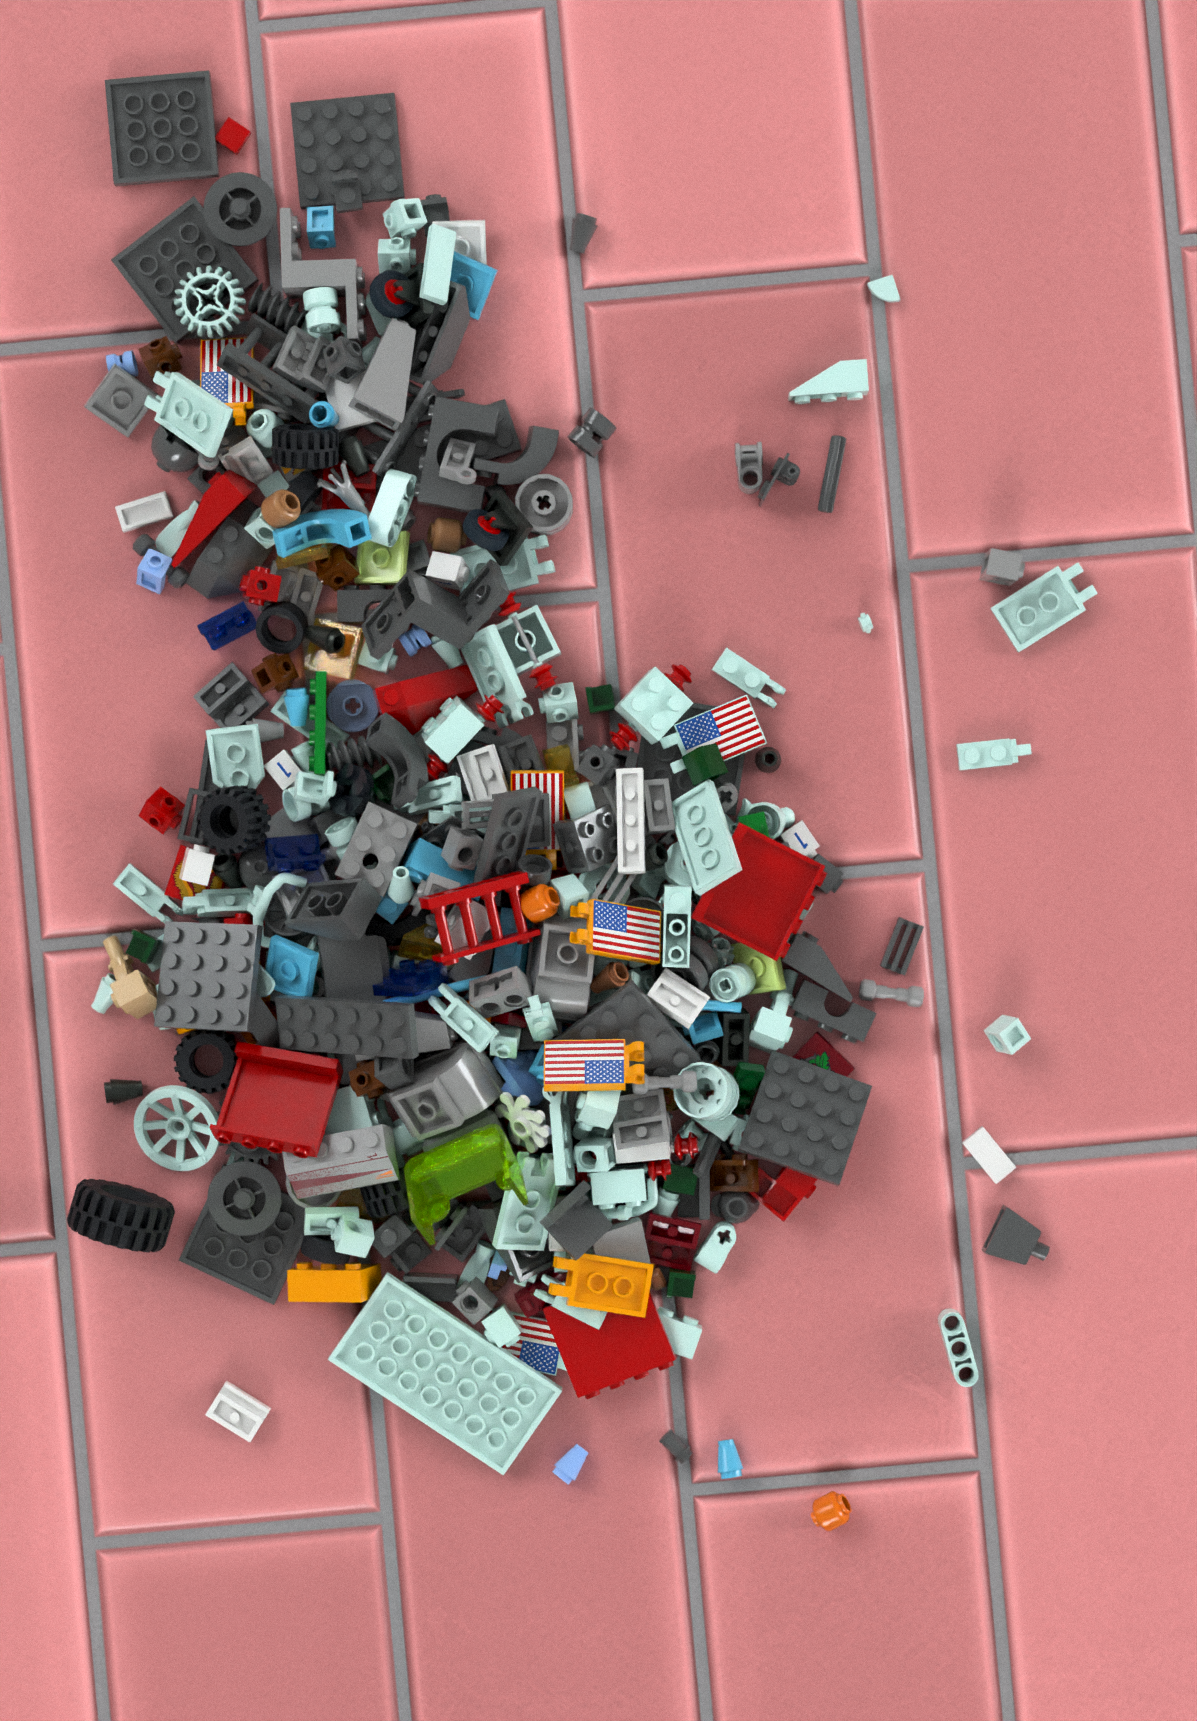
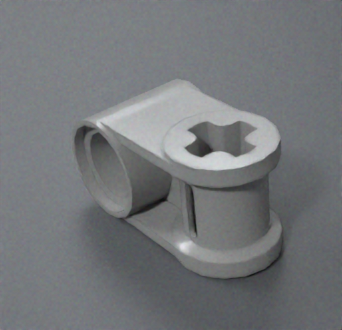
(749, 461)

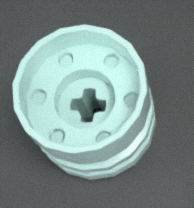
(716, 1106)

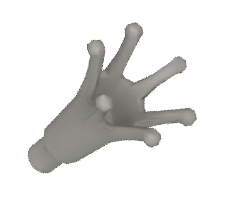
(345, 489)

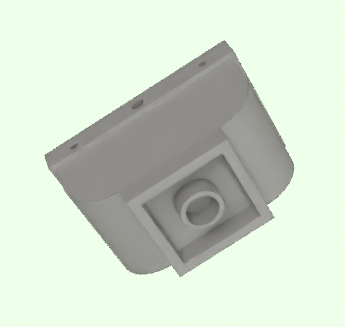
(560, 969)
(446, 1090)

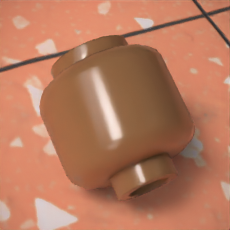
(280, 508)
(446, 535)

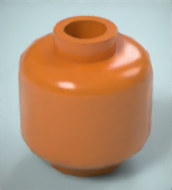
(539, 903)
(831, 1511)

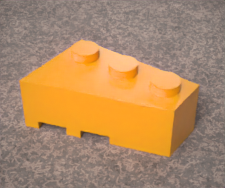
(333, 1282)

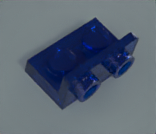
(228, 626)
(293, 853)

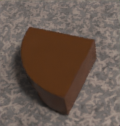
(494, 1285)

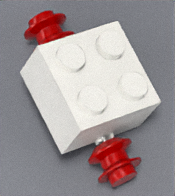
(657, 1151)

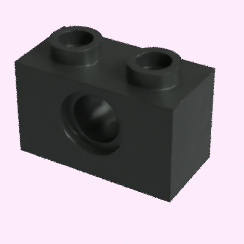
(735, 1042)

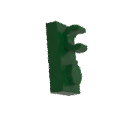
(748, 1079)

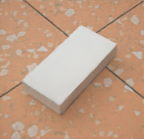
(144, 511)
(989, 1155)

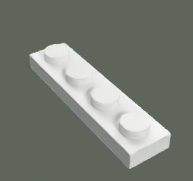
(630, 821)

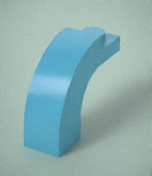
(320, 527)

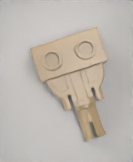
(132, 988)

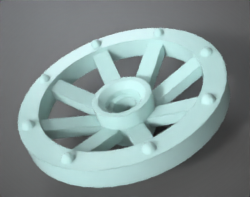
(175, 1129)

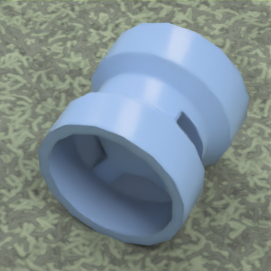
(126, 361)
(414, 640)

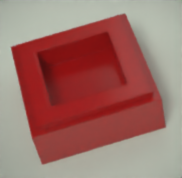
(232, 136)

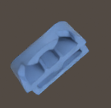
(518, 1078)

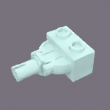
(771, 1026)
(595, 1110)

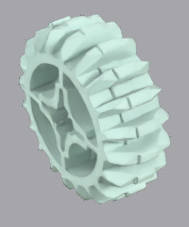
(215, 293)

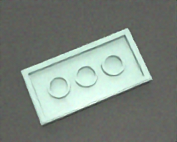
(705, 837)

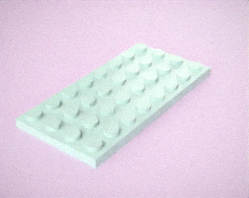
(445, 1373)

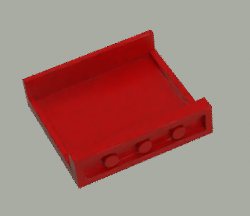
(764, 898)
(278, 1100)
(617, 1351)

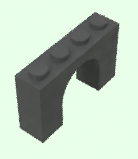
(448, 419)

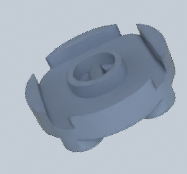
(342, 695)

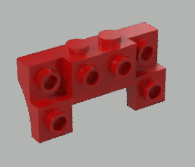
(783, 1191)

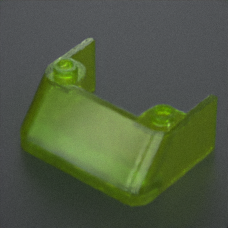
(457, 1169)

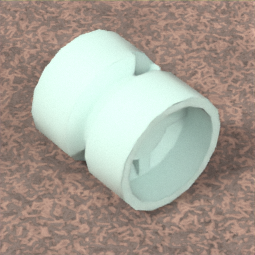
(321, 306)
(300, 810)
(341, 833)
(732, 982)

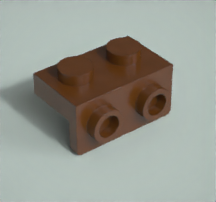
(734, 1174)

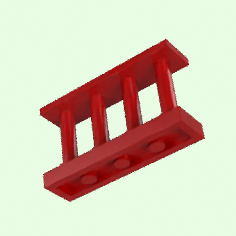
(462, 897)

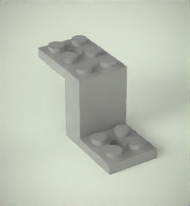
(339, 274)
(384, 834)

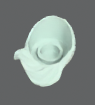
(776, 818)

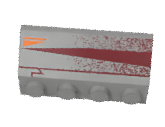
(345, 1162)

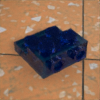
(412, 979)

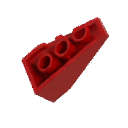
(217, 503)
(421, 697)

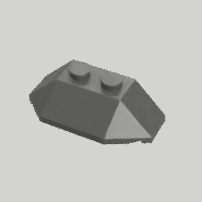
(440, 336)
(228, 556)

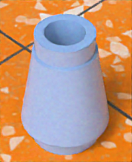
(570, 1464)

